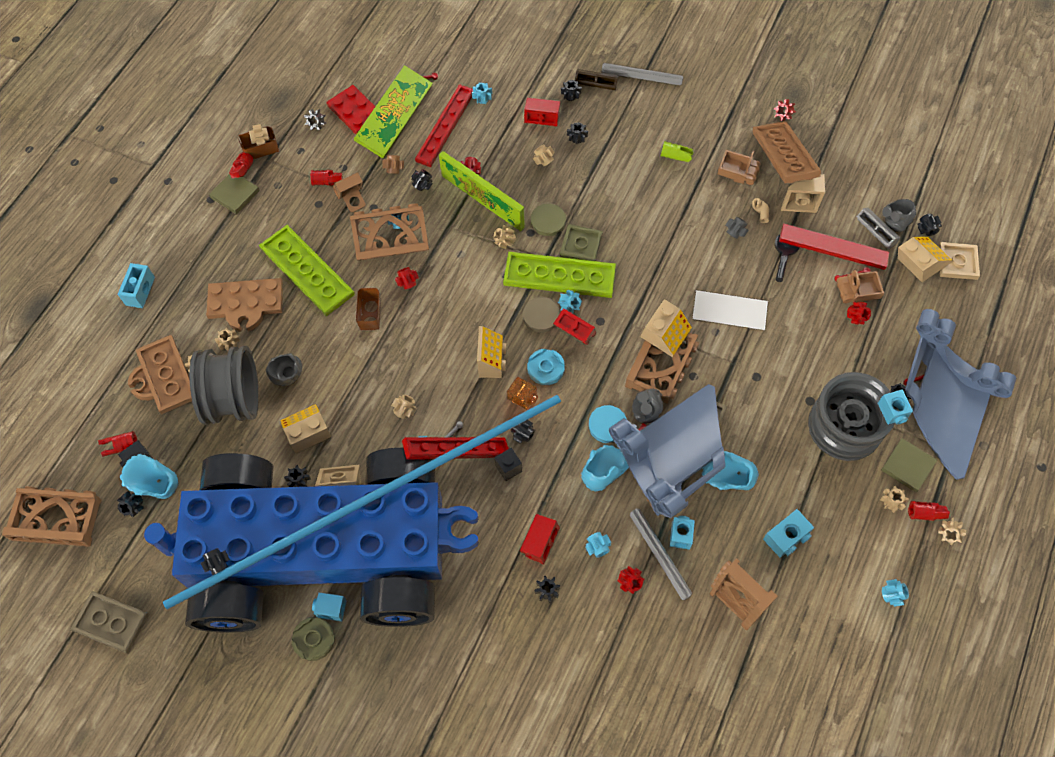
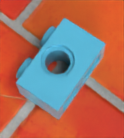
(136, 285)
(794, 523)

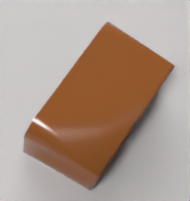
(262, 150)
(368, 294)

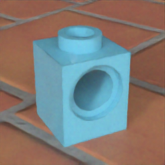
(898, 400)
(678, 540)
(329, 606)

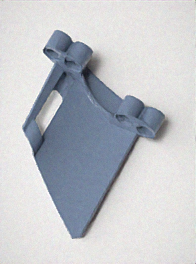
(951, 394)
(673, 450)

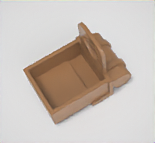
(739, 167)
(349, 188)
(860, 287)

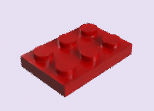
(351, 107)

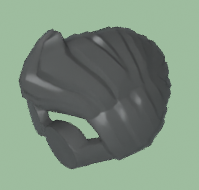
(899, 214)
(284, 369)
(647, 405)

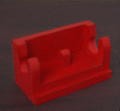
(541, 111)
(575, 326)
(540, 538)

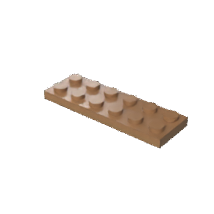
(786, 152)

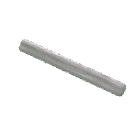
(642, 74)
(661, 554)

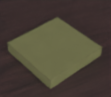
(234, 193)
(581, 243)
(909, 465)

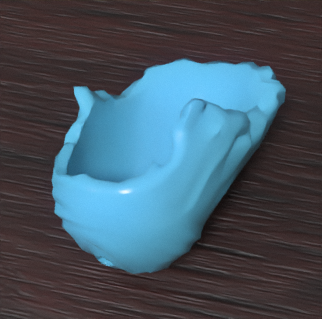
(603, 467)
(141, 477)
(728, 477)

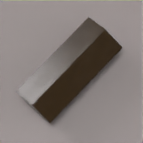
(597, 76)

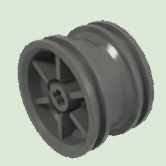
(224, 385)
(850, 416)

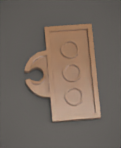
(244, 301)
(162, 375)

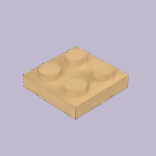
(964, 263)

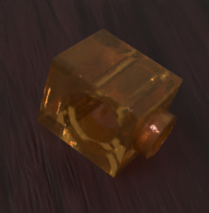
(522, 393)

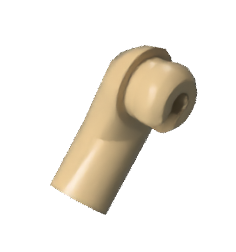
(762, 208)

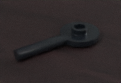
(785, 250)

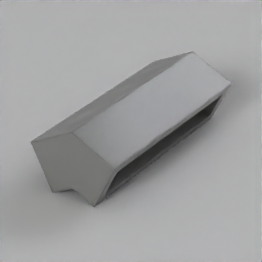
(880, 225)

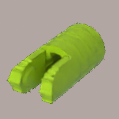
(676, 152)

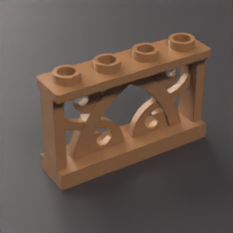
(371, 250)
(639, 372)
(71, 535)
(735, 577)

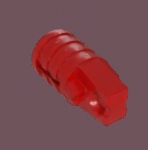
(241, 165)
(324, 177)
(927, 511)

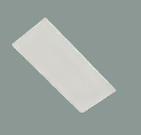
(730, 310)

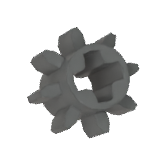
(318, 117)
(736, 227)

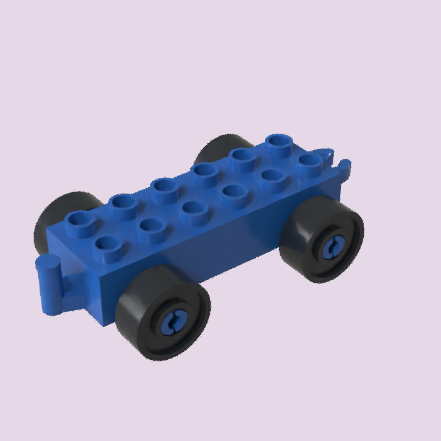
(386, 544)

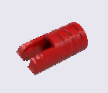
(120, 442)

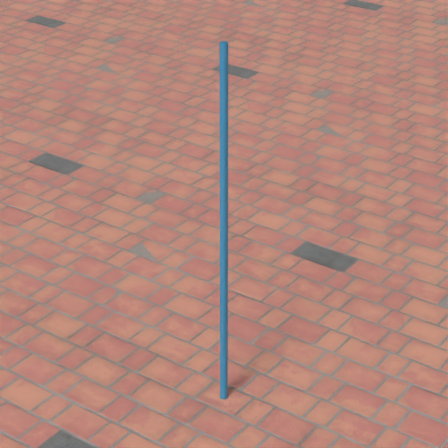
(237, 567)

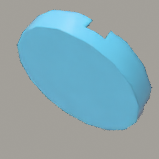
(546, 367)
(602, 419)

